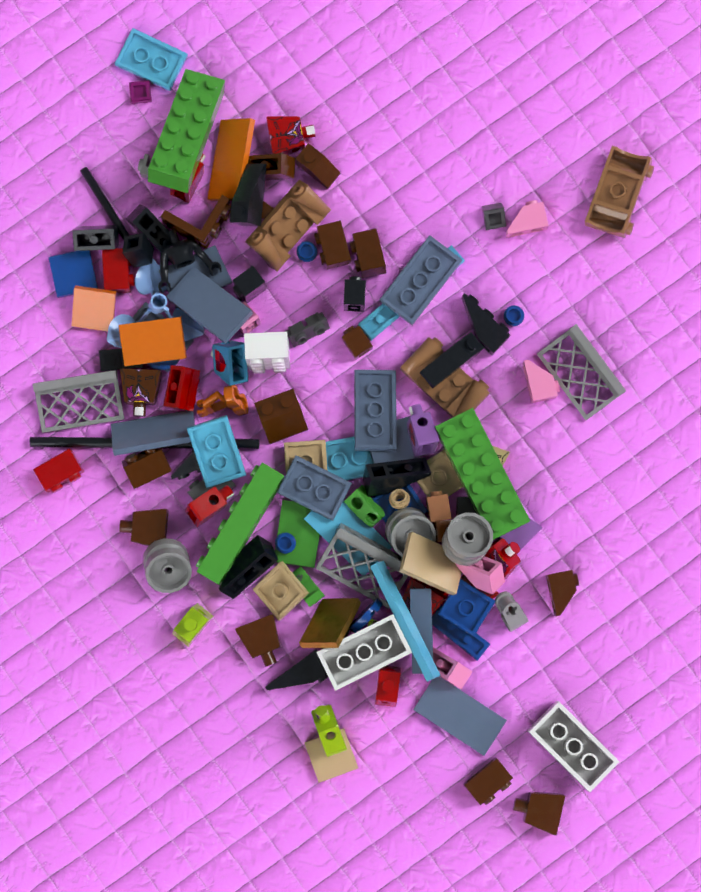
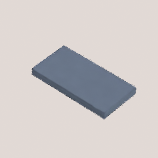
(420, 280)
(209, 305)
(375, 410)
(151, 432)
(460, 715)

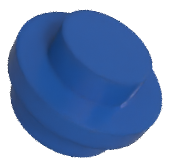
(306, 251)
(513, 315)
(285, 543)

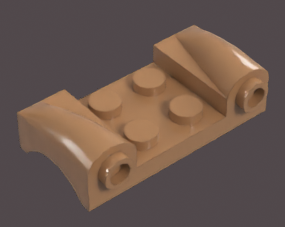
(618, 192)
(287, 224)
(453, 394)

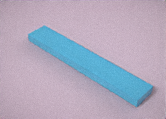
(383, 316)
(405, 620)

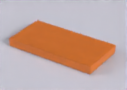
(230, 157)

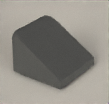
(494, 216)

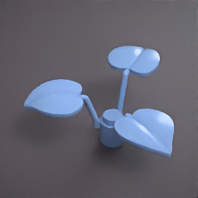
(147, 282)

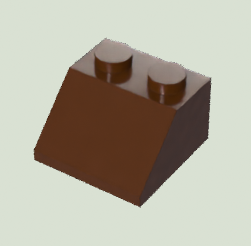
(281, 416)

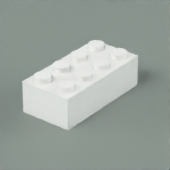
(267, 351)
(364, 652)
(573, 746)

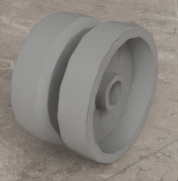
(406, 521)
(467, 539)
(167, 565)

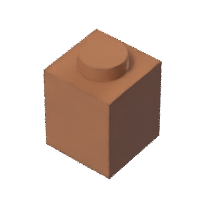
(438, 506)

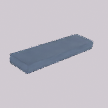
(422, 615)

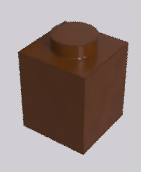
(356, 342)

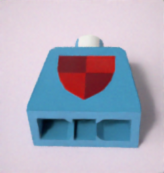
(230, 362)

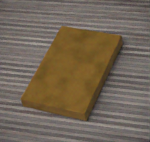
(330, 623)

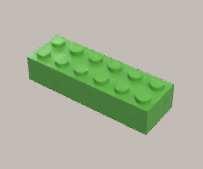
(186, 131)
(481, 472)
(241, 523)

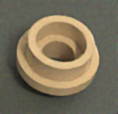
(399, 494)

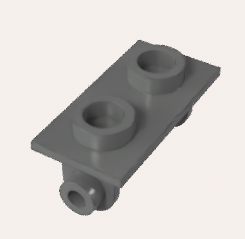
(316, 325)

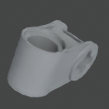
(510, 611)

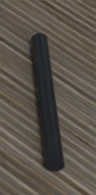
(104, 202)

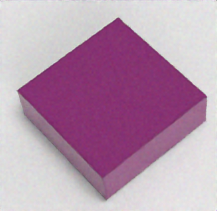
(140, 92)

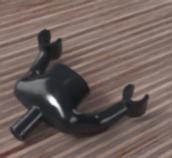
(182, 255)

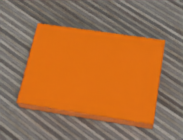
(152, 341)

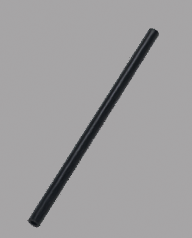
(106, 442)

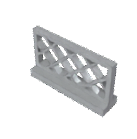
(594, 359)
(78, 382)
(369, 548)

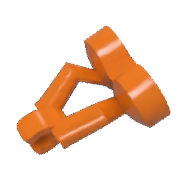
(230, 399)

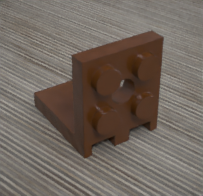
(210, 229)

